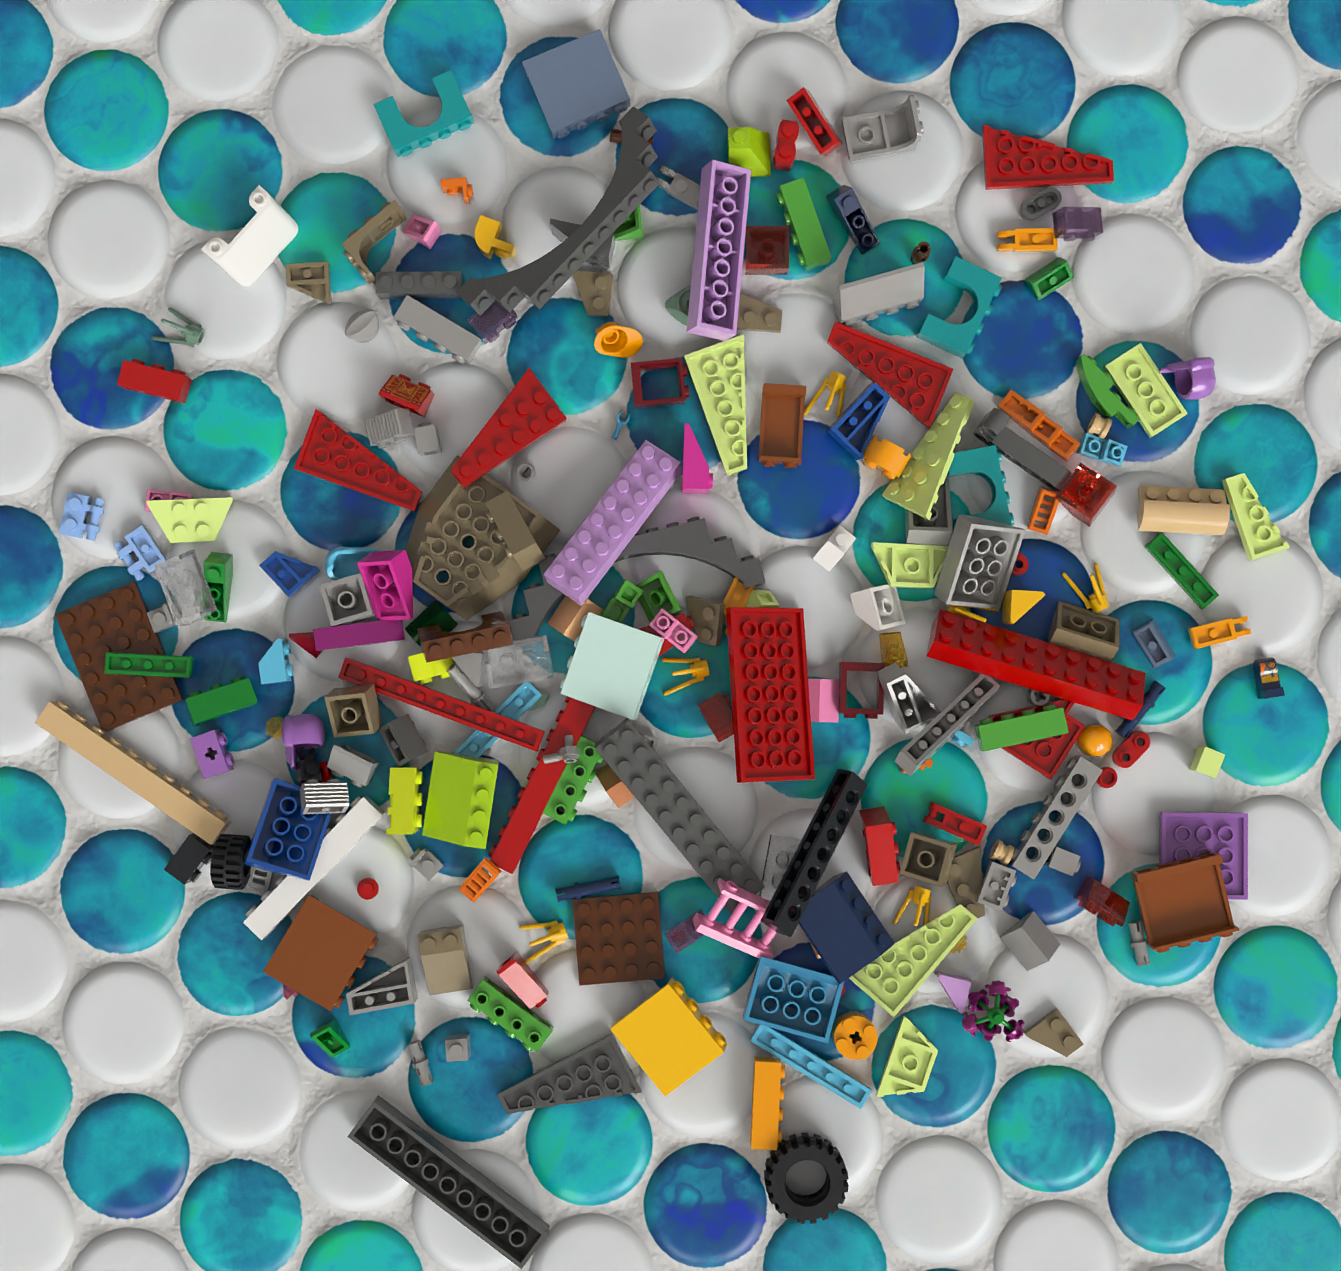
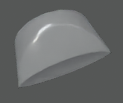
(362, 326)

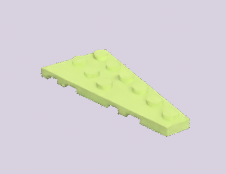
(720, 386)
(930, 460)
(911, 960)

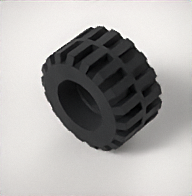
(227, 862)

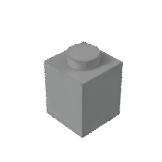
(427, 439)
(1063, 861)
(458, 1047)

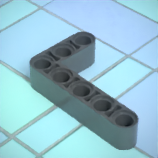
(1019, 451)

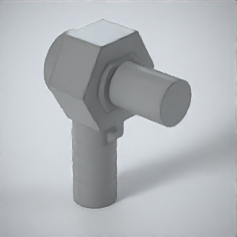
(568, 752)

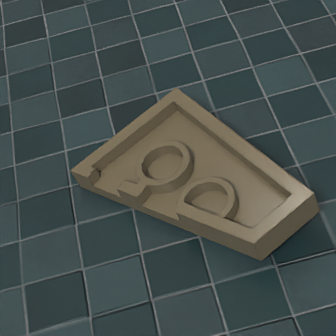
(758, 316)
(966, 880)

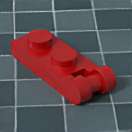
(956, 824)

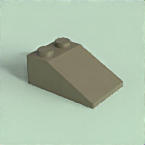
(445, 959)

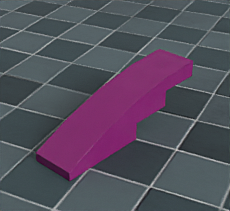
(358, 634)

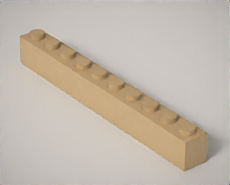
(132, 771)

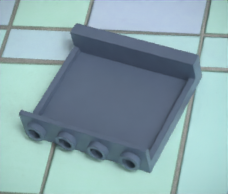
(577, 84)

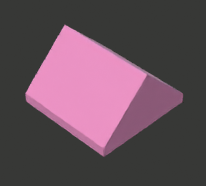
(824, 700)

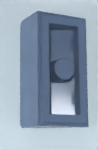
(1154, 643)

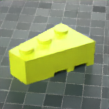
(405, 800)

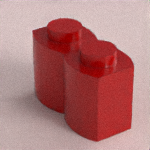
(786, 145)

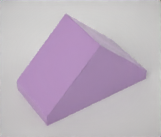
(956, 988)

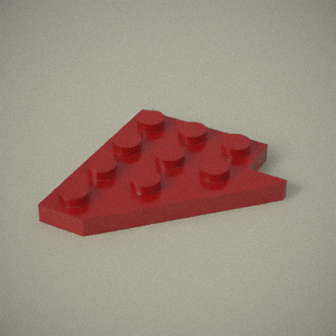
(1047, 753)

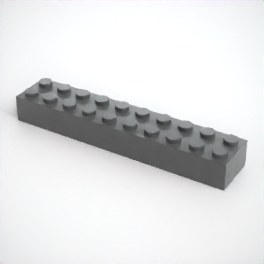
(675, 810)
(449, 1182)

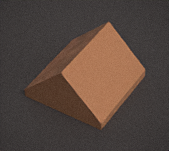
(614, 786)

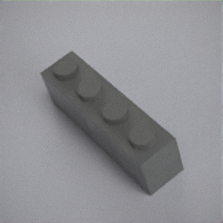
(419, 284)

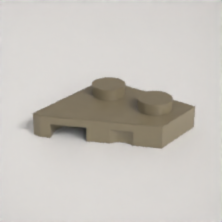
(310, 279)
(595, 292)
(707, 619)
(1055, 1033)

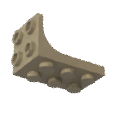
(374, 230)

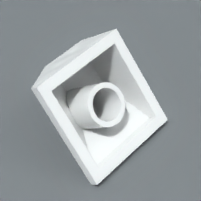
(878, 607)

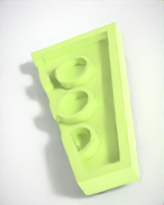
(1252, 520)

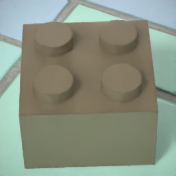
(353, 710)
(928, 858)

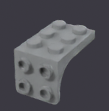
(883, 131)

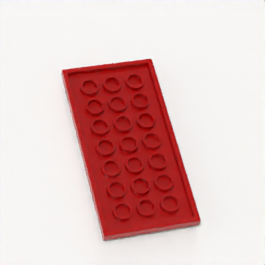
(770, 694)

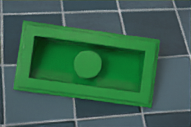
(1049, 278)

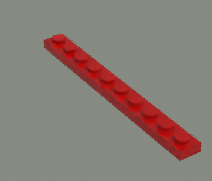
(442, 704)

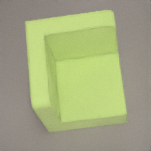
(761, 599)
(1207, 761)

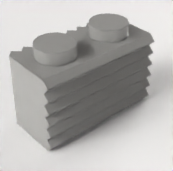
(389, 427)
(324, 797)

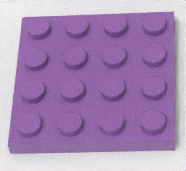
(1199, 833)

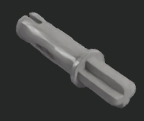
(477, 697)

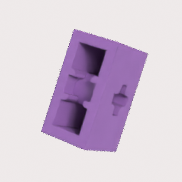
(204, 746)

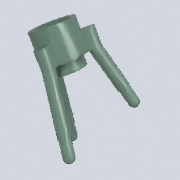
(193, 334)

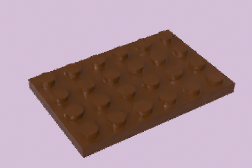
(118, 625)

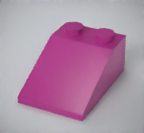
(695, 468)
(389, 584)

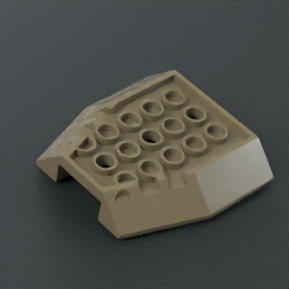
(475, 573)

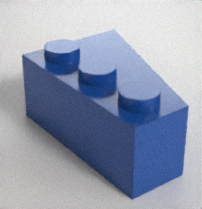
(857, 423)

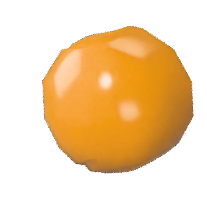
(1094, 740)

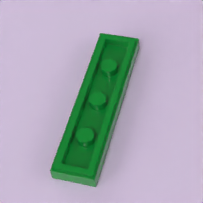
(1181, 570)
(149, 665)

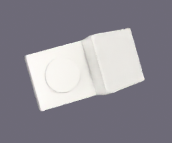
(834, 548)

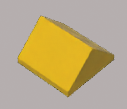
(1017, 603)

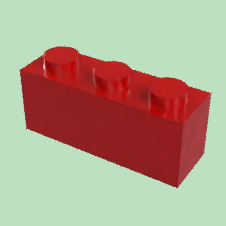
(814, 121)
(154, 380)

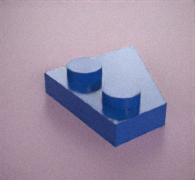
(288, 572)

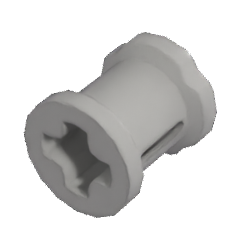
(1031, 698)

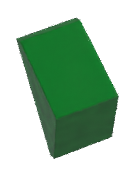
(330, 1038)

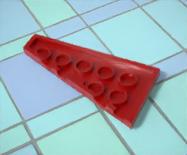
(1030, 162)
(903, 375)
(517, 423)
(342, 460)

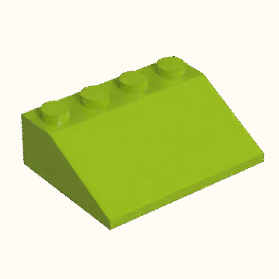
(460, 799)

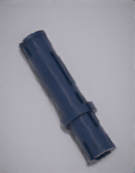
(1150, 698)
(588, 888)

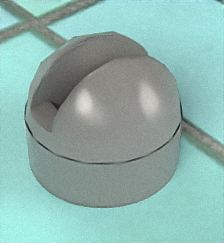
(523, 468)

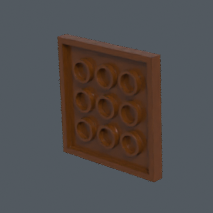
(618, 938)

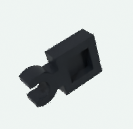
(306, 767)

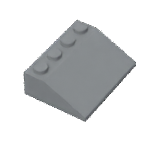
(879, 294)
(978, 562)

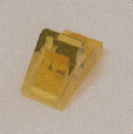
(893, 649)

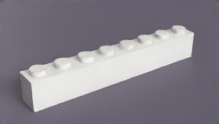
(335, 846)

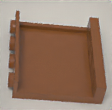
(1183, 902)
(321, 953)

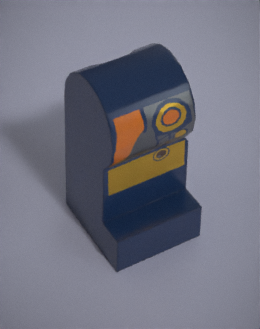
(1267, 678)

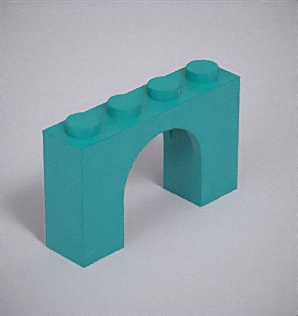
(453, 117)
(981, 287)
(985, 463)

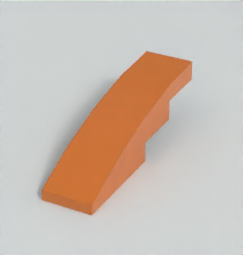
(1038, 425)

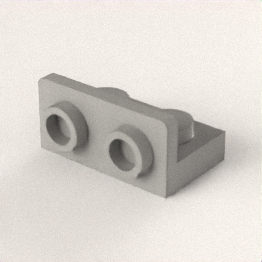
(996, 886)

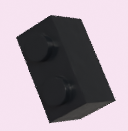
(190, 859)

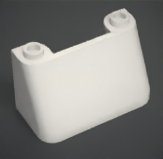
(257, 242)

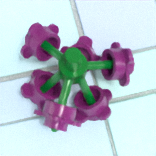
(989, 1024)

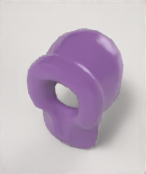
(1193, 378)
(299, 732)

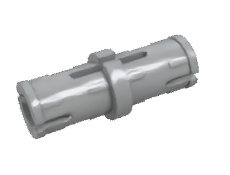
(1139, 943)
(420, 1063)

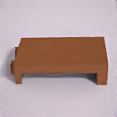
(781, 425)

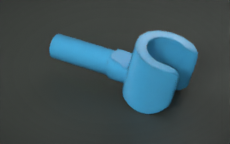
(621, 421)

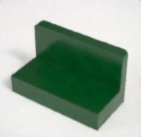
(430, 616)

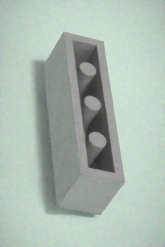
(437, 329)

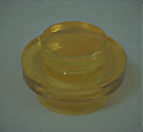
(274, 727)

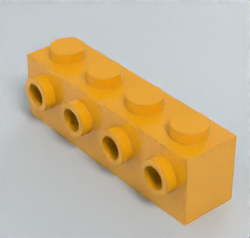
(765, 1103)

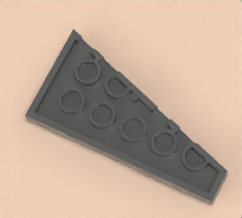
(583, 1076)

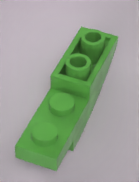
(1097, 388)

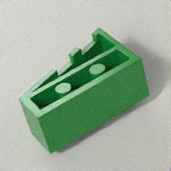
(220, 700)

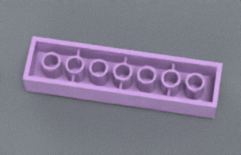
(718, 250)
(613, 522)

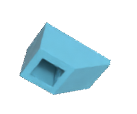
(275, 664)

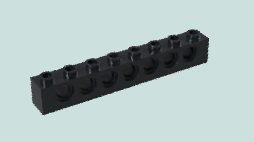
(814, 852)

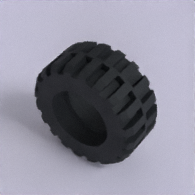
(806, 1206)

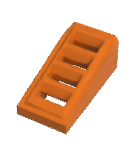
(1036, 508)
(471, 888)

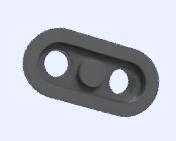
(1039, 203)

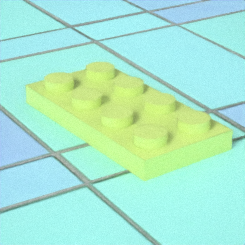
(1145, 390)

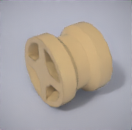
(1099, 425)
(1001, 852)

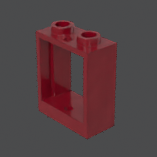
(636, 367)
(859, 666)

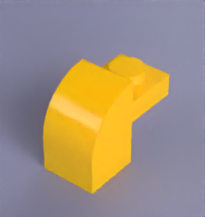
(487, 239)

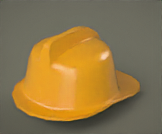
(617, 340)

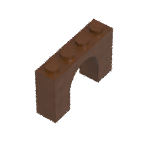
(440, 645)

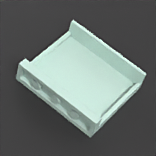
(611, 665)

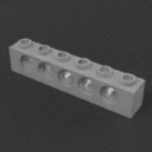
(946, 724)
(1054, 830)

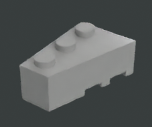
(906, 700)
(384, 991)

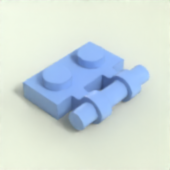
(75, 516)
(144, 547)

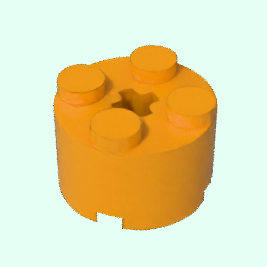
(885, 457)
(848, 1024)

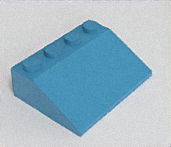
(793, 999)

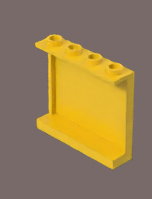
(669, 1037)

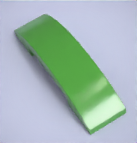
(621, 601)

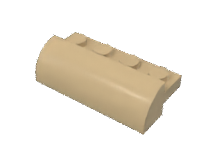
(1182, 510)

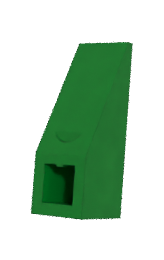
(219, 574)

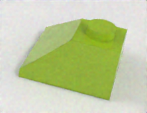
(749, 150)

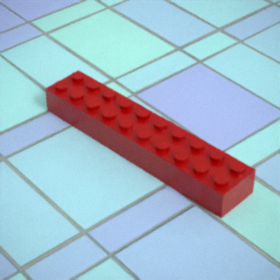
(1036, 664)

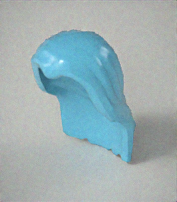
(343, 561)

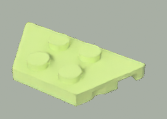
(190, 518)
(910, 563)
(908, 1062)

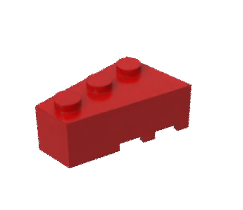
(880, 846)

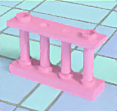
(725, 932)

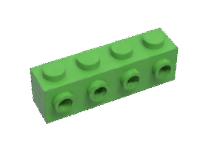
(804, 224)
(1022, 728)
(572, 782)
(510, 1014)

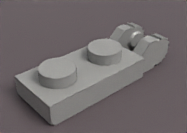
(680, 188)

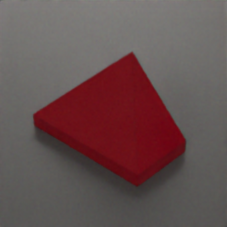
(306, 641)

